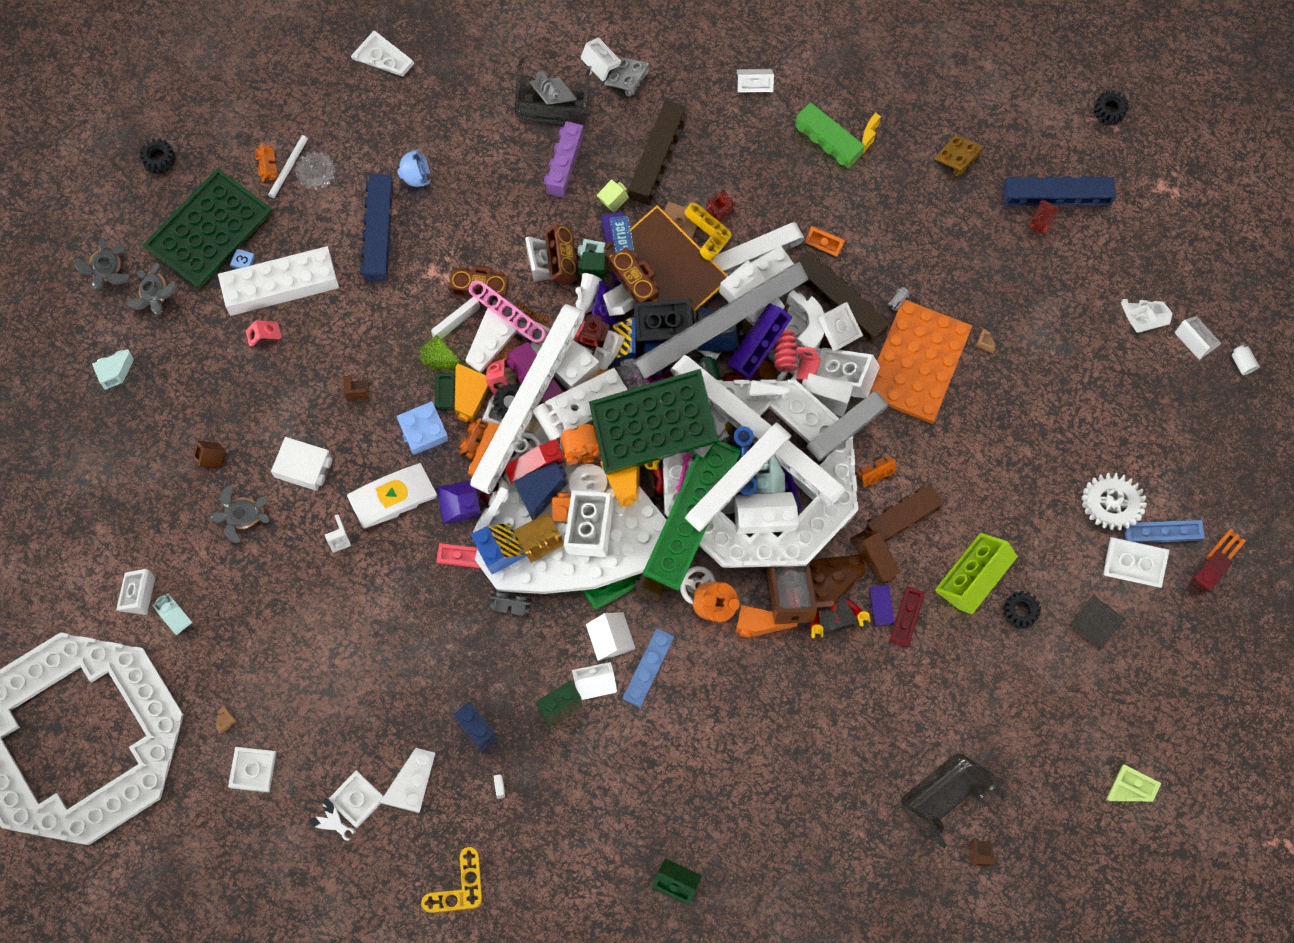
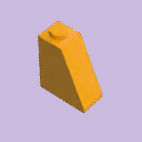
(470, 393)
(625, 485)

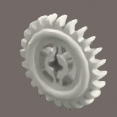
(1116, 491)

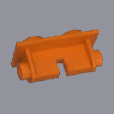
(264, 156)
(469, 444)
(884, 467)

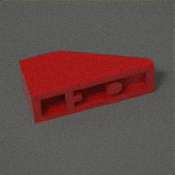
(534, 460)

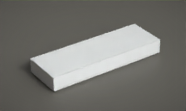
(456, 318)

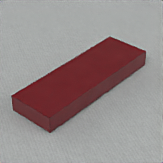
(907, 616)

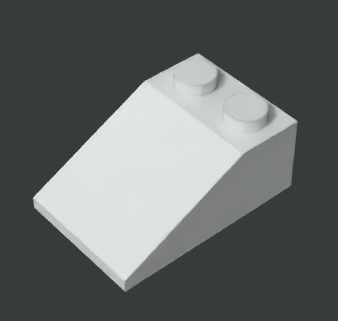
(742, 281)
(576, 366)
(850, 369)

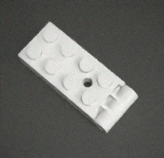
(557, 413)

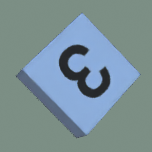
(242, 259)

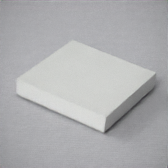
(840, 326)
(252, 769)
(356, 799)

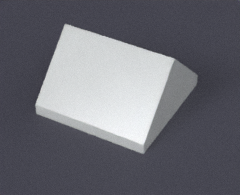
(538, 258)
(1197, 337)
(136, 592)
(610, 635)

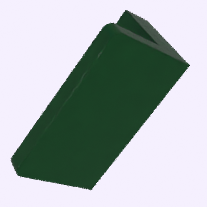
(676, 881)

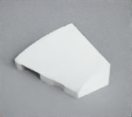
(1147, 314)

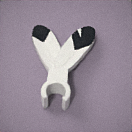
(333, 821)

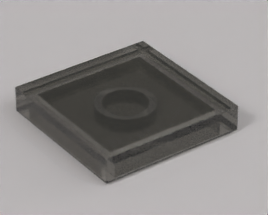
(1097, 622)

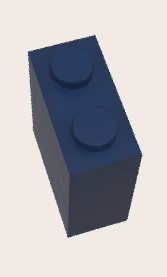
(722, 342)
(475, 727)

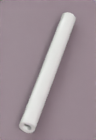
(289, 164)

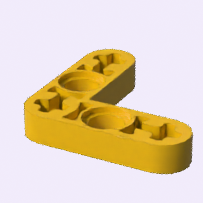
(717, 231)
(461, 895)

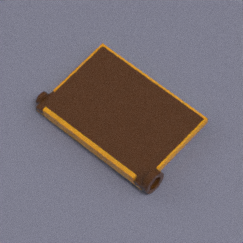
(674, 258)

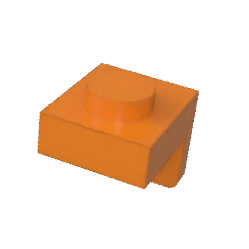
(561, 506)

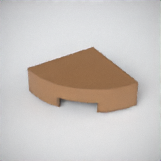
(986, 341)
(224, 720)

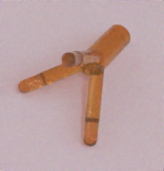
(533, 315)

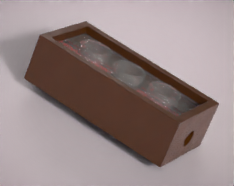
(791, 594)

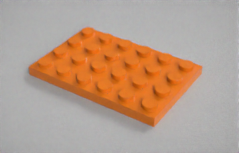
(919, 360)

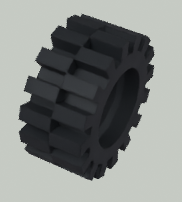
(1111, 98)
(153, 147)
(499, 398)
(1013, 617)

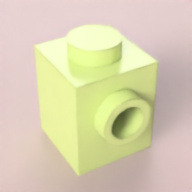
(613, 195)

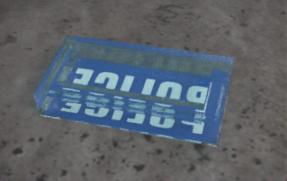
(621, 233)

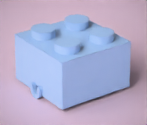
(422, 428)

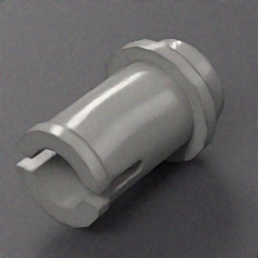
(901, 295)

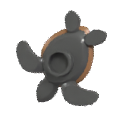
(103, 266)
(152, 290)
(239, 513)

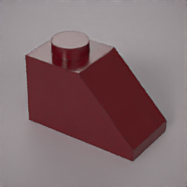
(1212, 571)

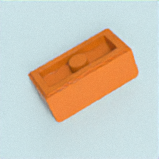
(825, 241)

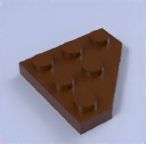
(834, 577)

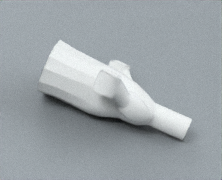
(587, 292)

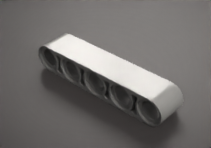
(847, 425)

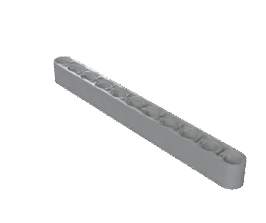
(721, 320)

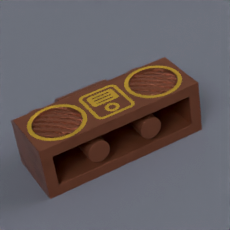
(561, 254)
(628, 271)
(463, 277)

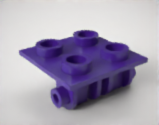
(600, 308)

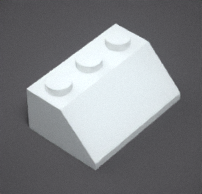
(765, 513)

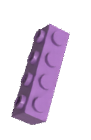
(564, 159)

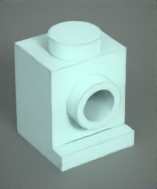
(590, 246)

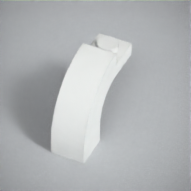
(810, 311)

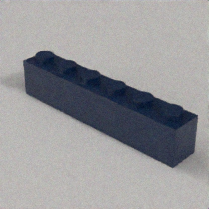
(1059, 191)
(377, 228)

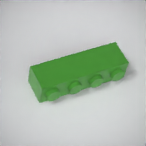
(829, 135)

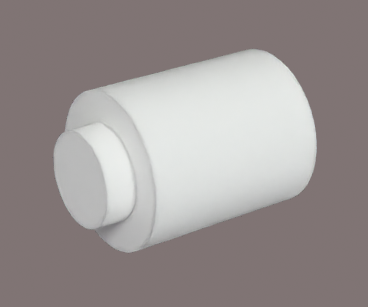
(1245, 360)

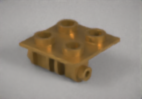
(959, 154)
(539, 537)

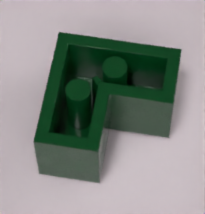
(593, 264)

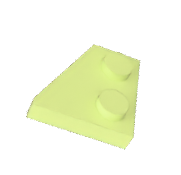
(1133, 786)

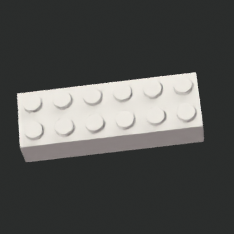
(278, 281)

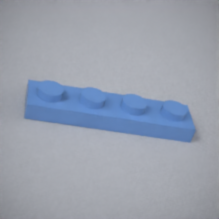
(1165, 531)
(648, 668)

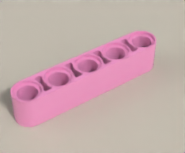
(500, 308)

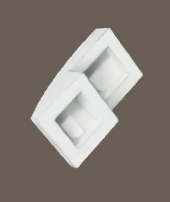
(610, 349)

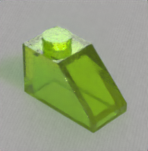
(438, 355)

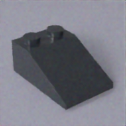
(662, 319)

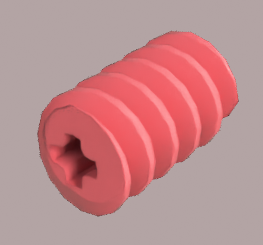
(785, 352)

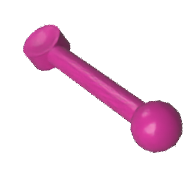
(686, 458)

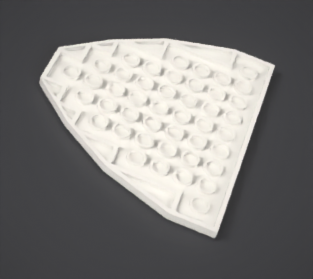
(629, 548)

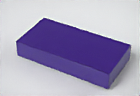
(881, 605)

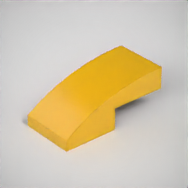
(869, 134)

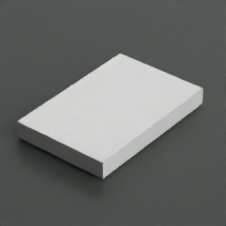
(1136, 562)

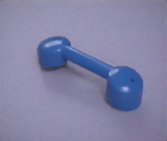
(744, 441)

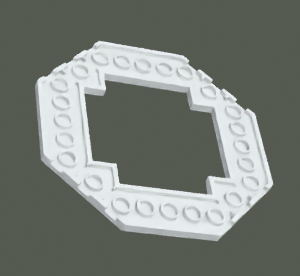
(818, 520)
(126, 794)

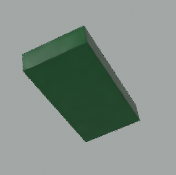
(445, 391)

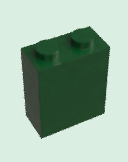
(559, 704)

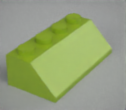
(976, 572)

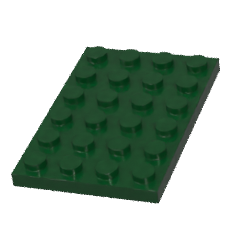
(208, 228)
(653, 421)

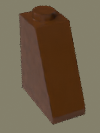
(876, 554)

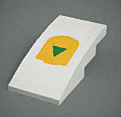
(391, 495)

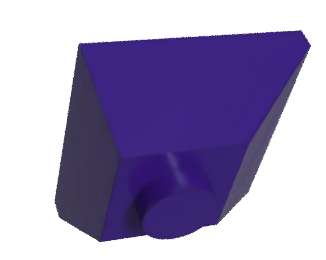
(458, 502)

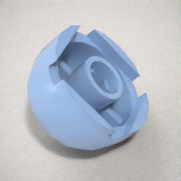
(414, 169)

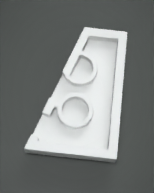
(489, 340)

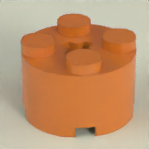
(580, 445)
(715, 601)

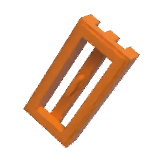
(1235, 537)

